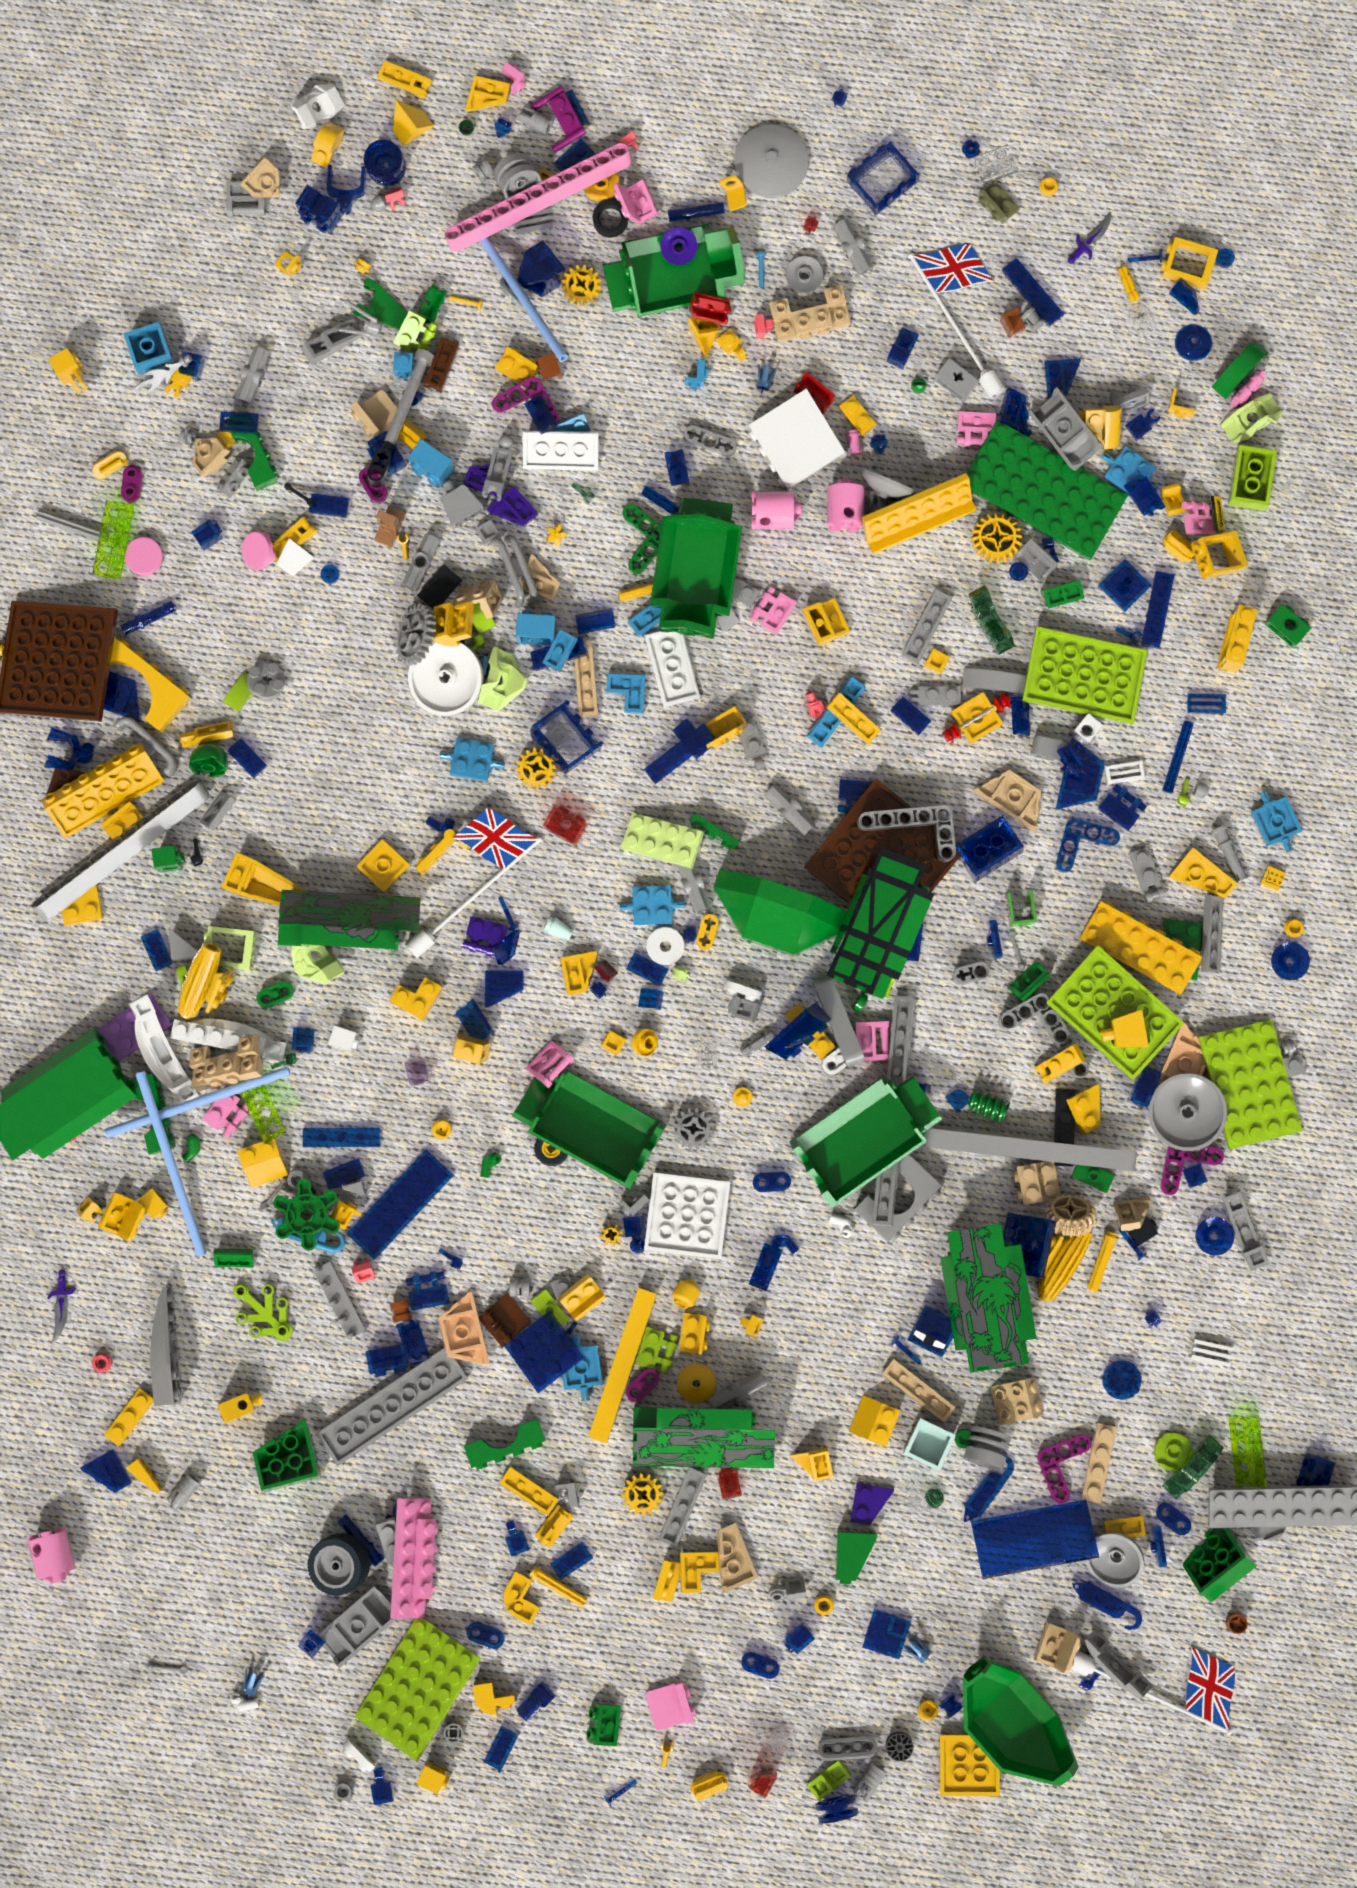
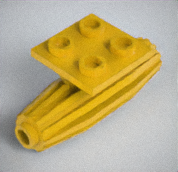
(204, 982)
(1062, 1263)

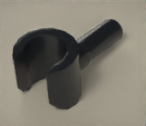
(197, 858)

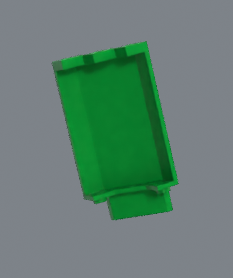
(62, 1097)
(590, 1126)
(865, 1137)

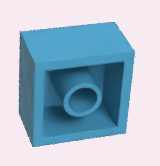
(148, 347)
(431, 463)
(536, 628)

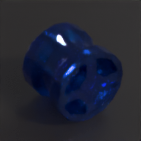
(951, 1705)

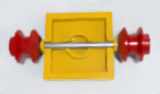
(976, 718)

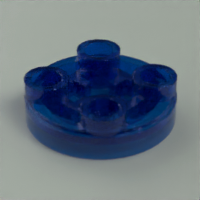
(1121, 1380)

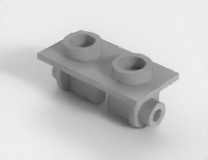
(238, 472)

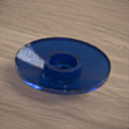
(1189, 350)
(1294, 952)
(1224, 1233)

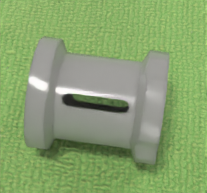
(1033, 319)

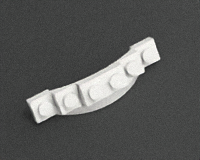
(225, 1035)
(158, 1052)

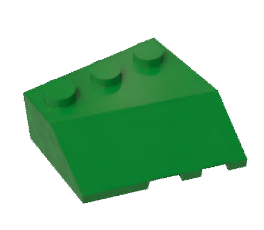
(287, 1459)
(1218, 1563)

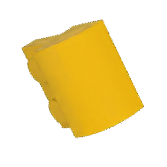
(1105, 424)
(826, 621)
(453, 623)

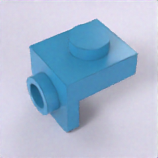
(702, 372)

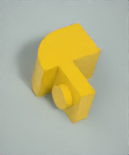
(326, 142)
(487, 1701)

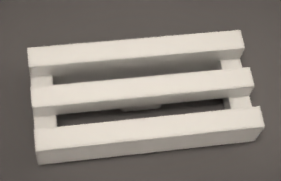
(1128, 779)
(1227, 1356)

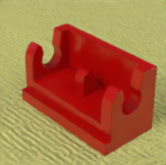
(710, 308)
(819, 393)

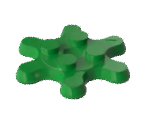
(293, 1211)

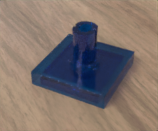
(1124, 585)

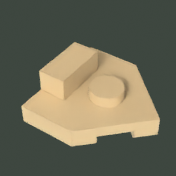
(262, 180)
(209, 455)

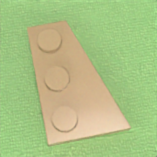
(734, 1559)

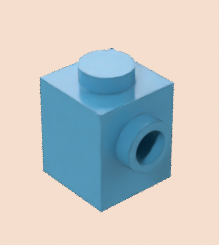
(403, 364)

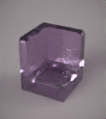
(417, 1073)

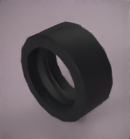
(606, 232)

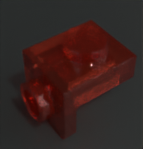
(729, 1483)

